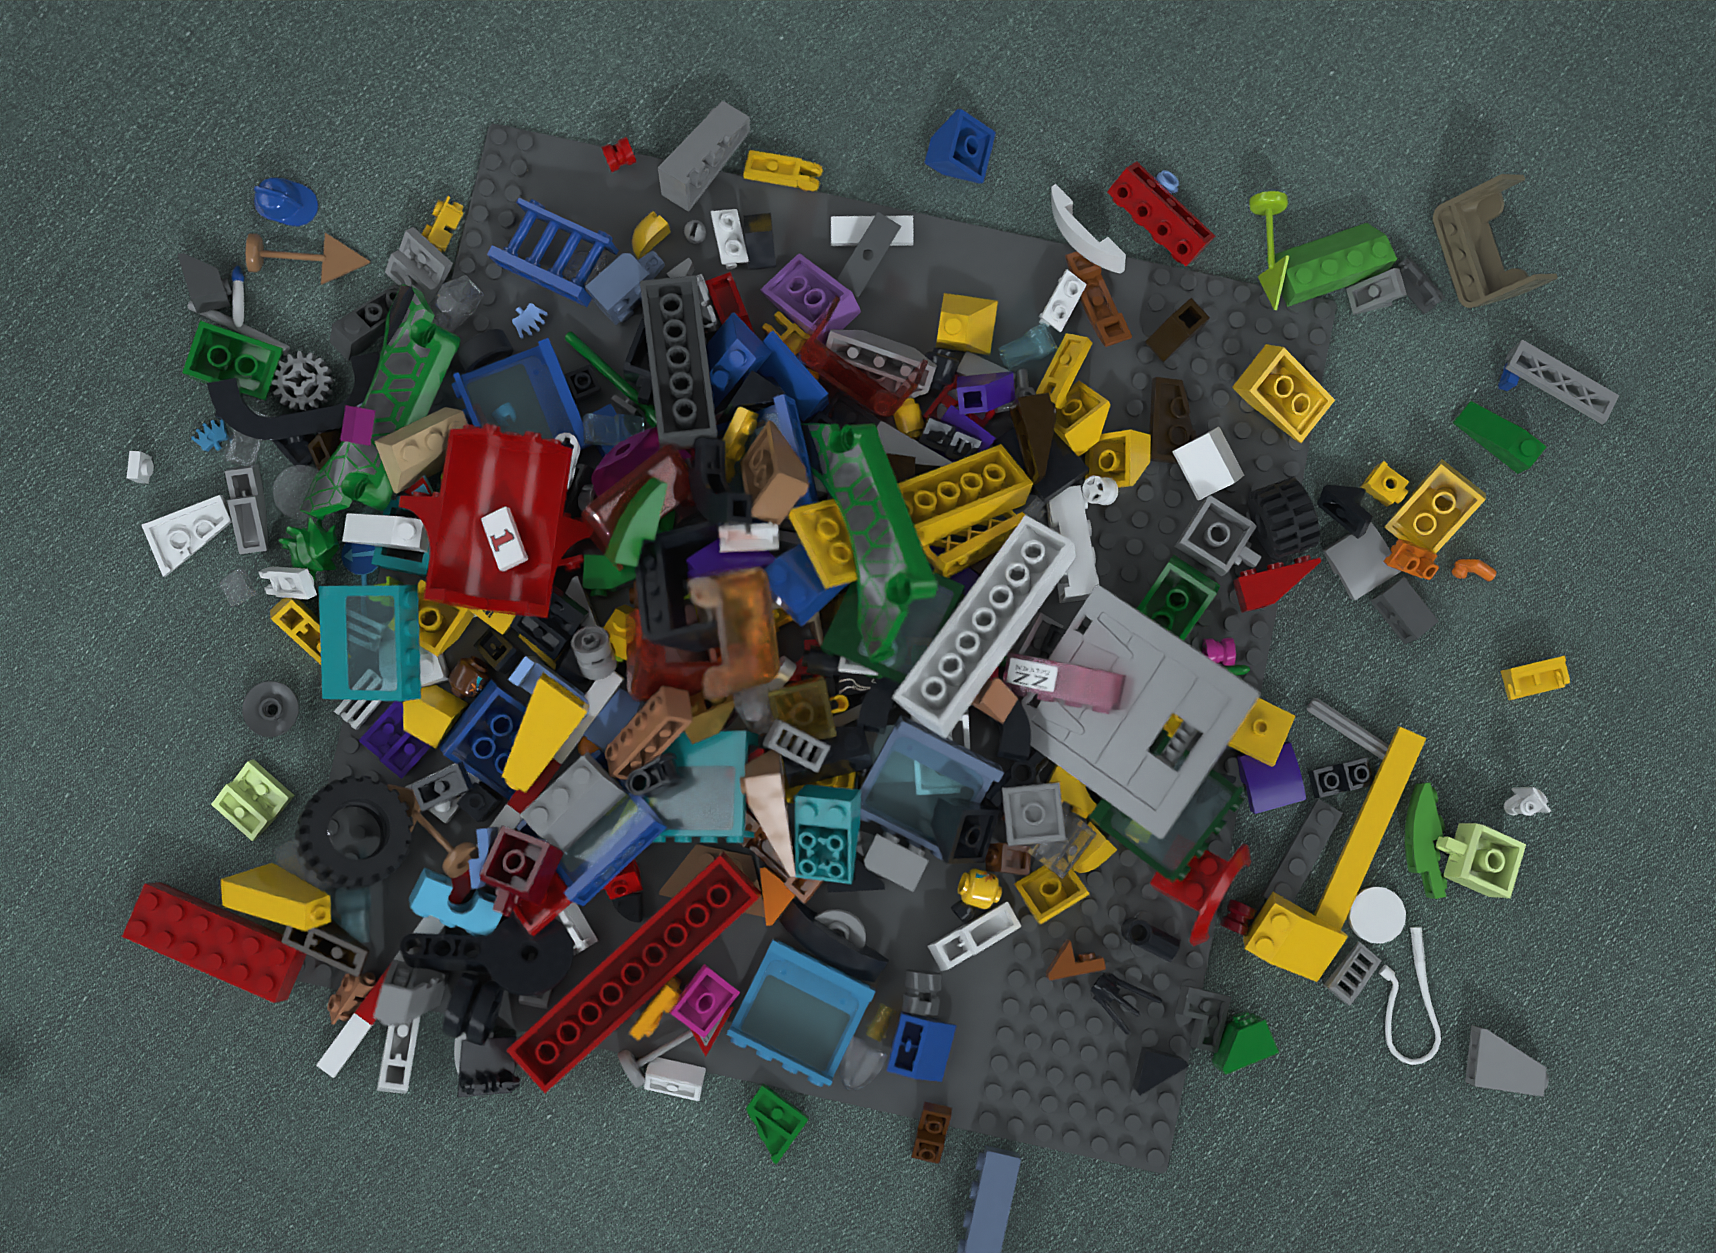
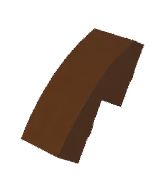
(931, 1132)

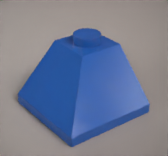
(961, 148)

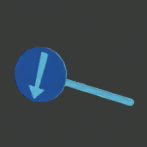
(358, 559)

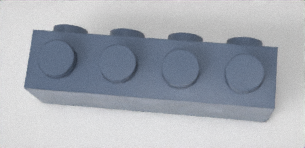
(991, 1201)

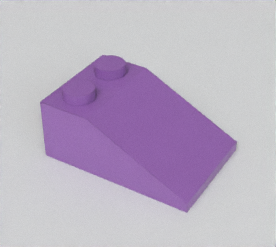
(804, 293)

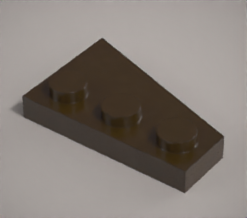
(1169, 419)

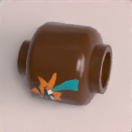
(469, 677)

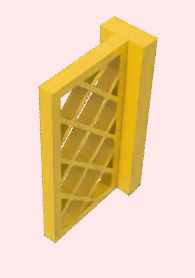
(975, 548)

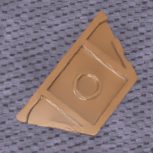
(700, 858)

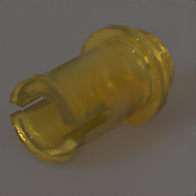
(880, 1022)

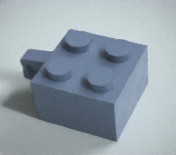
(618, 285)

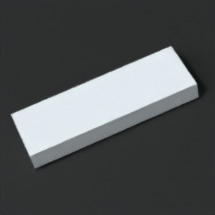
(850, 229)

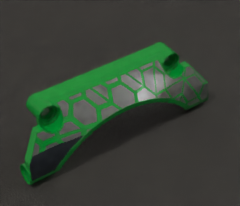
(401, 392)
(880, 529)

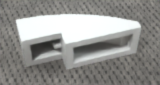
(974, 936)

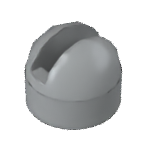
(700, 233)

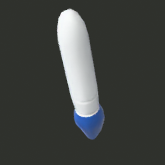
(238, 296)

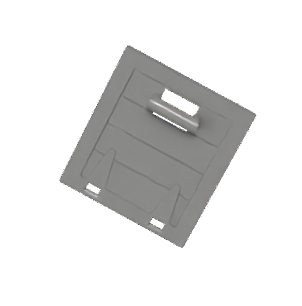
(1161, 679)

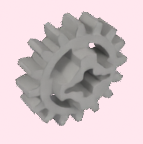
(294, 373)

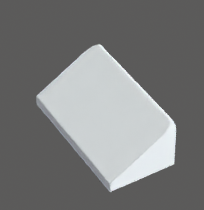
(674, 1078)

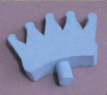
(528, 318)

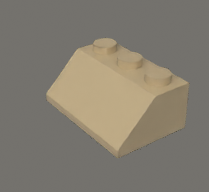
(418, 447)

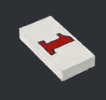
(504, 539)

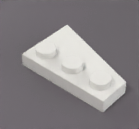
(186, 531)

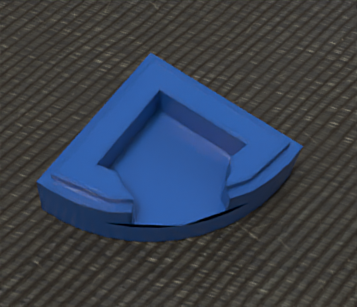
(1508, 380)

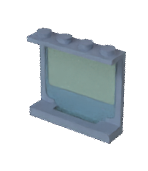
(911, 776)

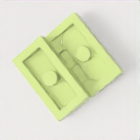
(252, 800)

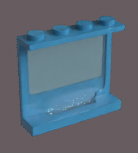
(800, 1012)

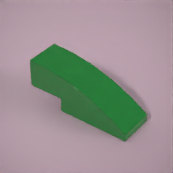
(637, 522)

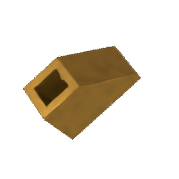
(708, 716)

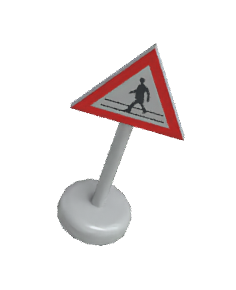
(633, 1067)

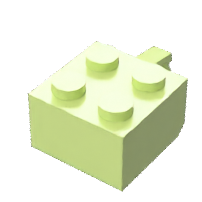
(1482, 859)

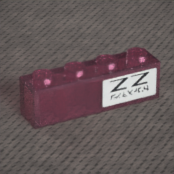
(1063, 681)

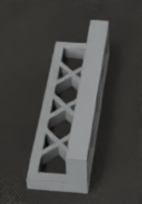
(1561, 381)

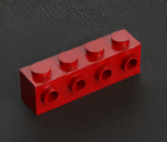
(1160, 214)

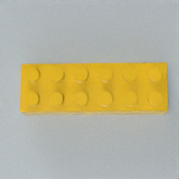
(965, 493)

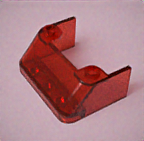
(849, 379)
(605, 511)
(649, 670)

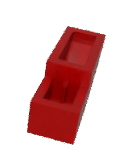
(727, 298)

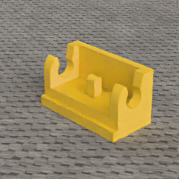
(1535, 677)

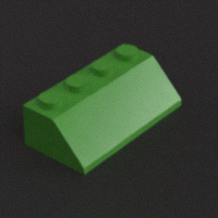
(1335, 262)

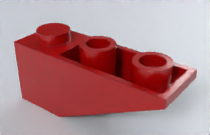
(1267, 587)

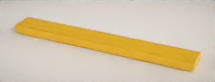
(1369, 827)

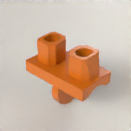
(1412, 559)

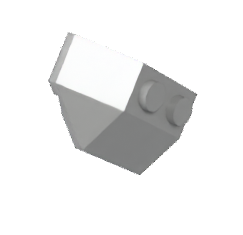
(881, 358)

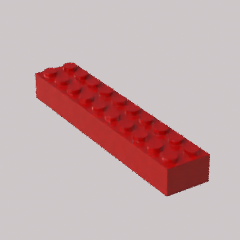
(634, 972)

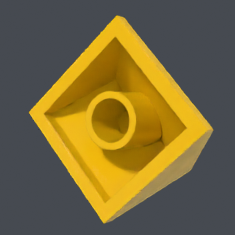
(1048, 893)

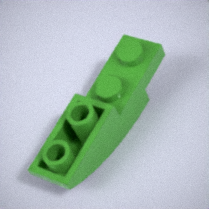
(1421, 829)

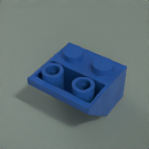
(920, 1047)

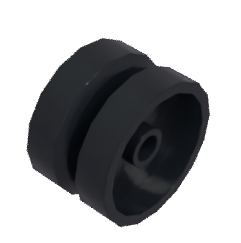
(473, 1009)

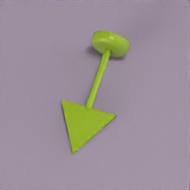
(1272, 279)

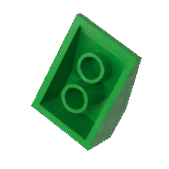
(225, 355)
(1178, 597)

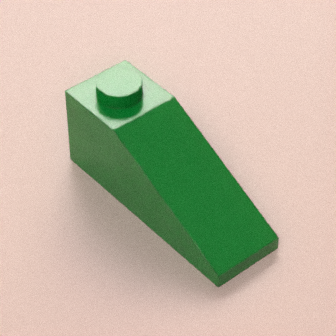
(1500, 437)

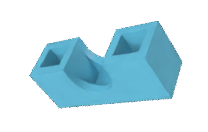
(431, 899)

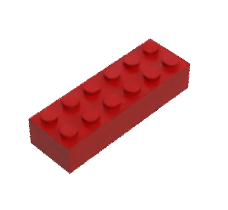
(214, 941)

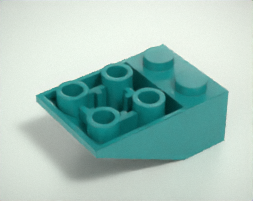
(826, 832)

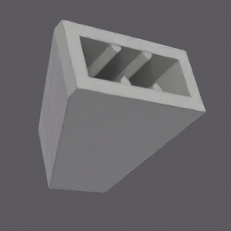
(1501, 1066)

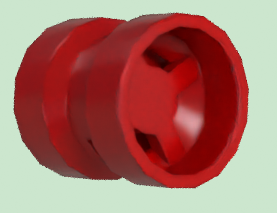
(619, 154)

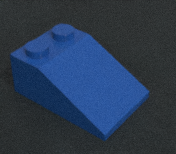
(797, 585)

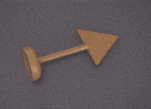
(336, 257)
(458, 858)

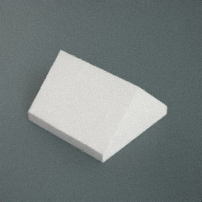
(1208, 463)

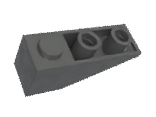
(363, 325)

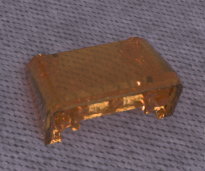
(744, 628)

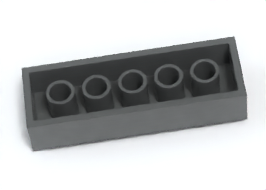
(678, 361)

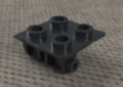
(487, 1068)

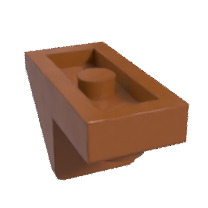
(1065, 965)

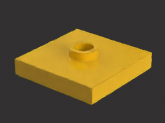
(1263, 732)

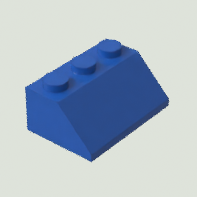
(731, 358)
(793, 379)

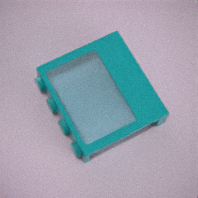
(370, 642)
(711, 797)

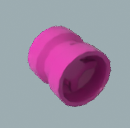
(1221, 651)

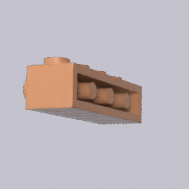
(649, 732)

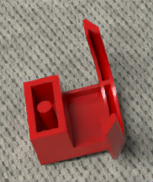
(1204, 887)

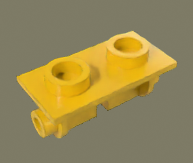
(445, 215)

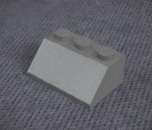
(573, 803)

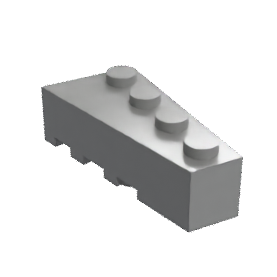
(702, 155)

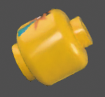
(979, 888)

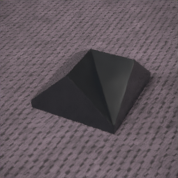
(754, 395)

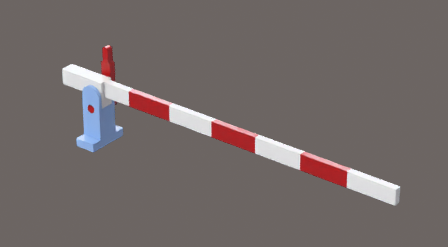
(526, 676)

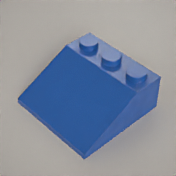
(486, 736)

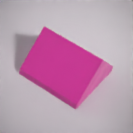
(704, 1001)

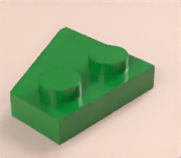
(776, 1120)

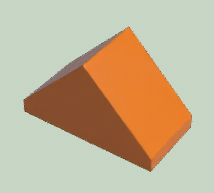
(775, 894)

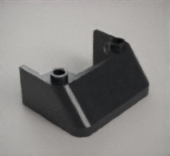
(661, 590)

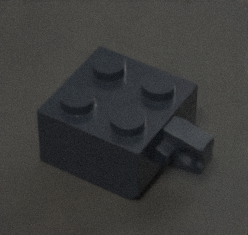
(637, 366)

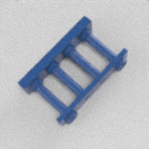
(552, 278)

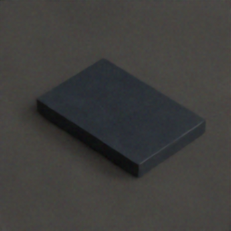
(1062, 468)

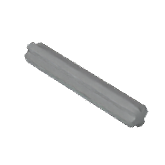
(1347, 727)

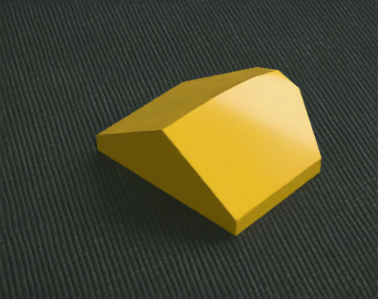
(432, 714)

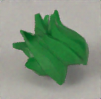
(311, 547)

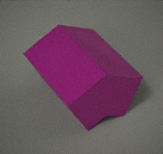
(357, 425)

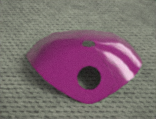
(625, 458)

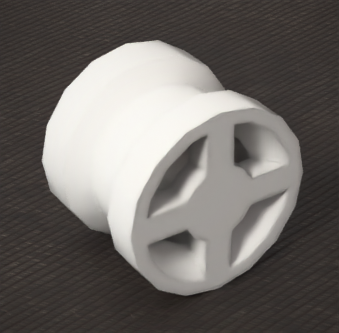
(1092, 490)

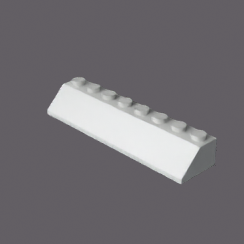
(985, 626)

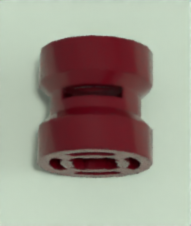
(1237, 919)

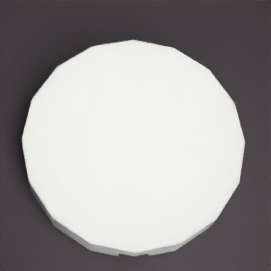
(1377, 915)

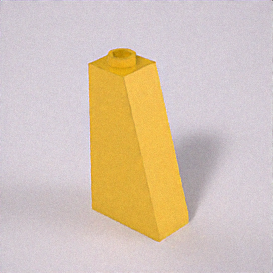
(544, 729)
(276, 896)

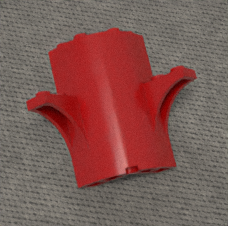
(479, 477)

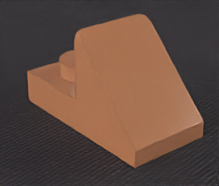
(995, 700)

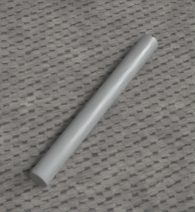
(228, 322)

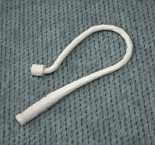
(1389, 974)

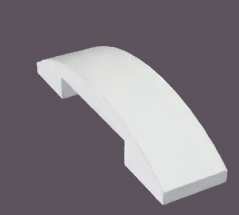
(1103, 253)

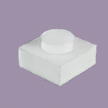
(139, 467)

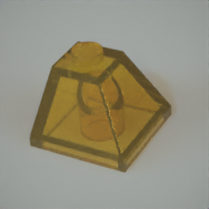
(804, 707)

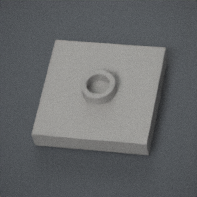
(1033, 814)

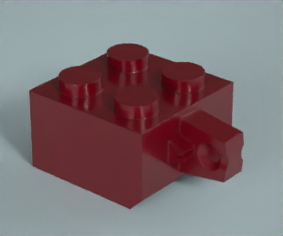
(519, 869)

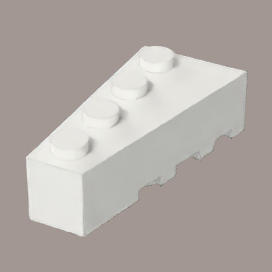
(1068, 518)

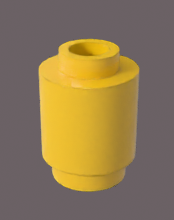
(909, 419)

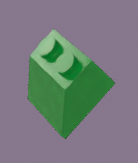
(1244, 1043)

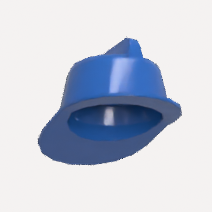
(285, 201)

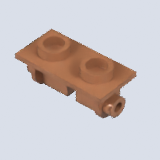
(344, 1003)

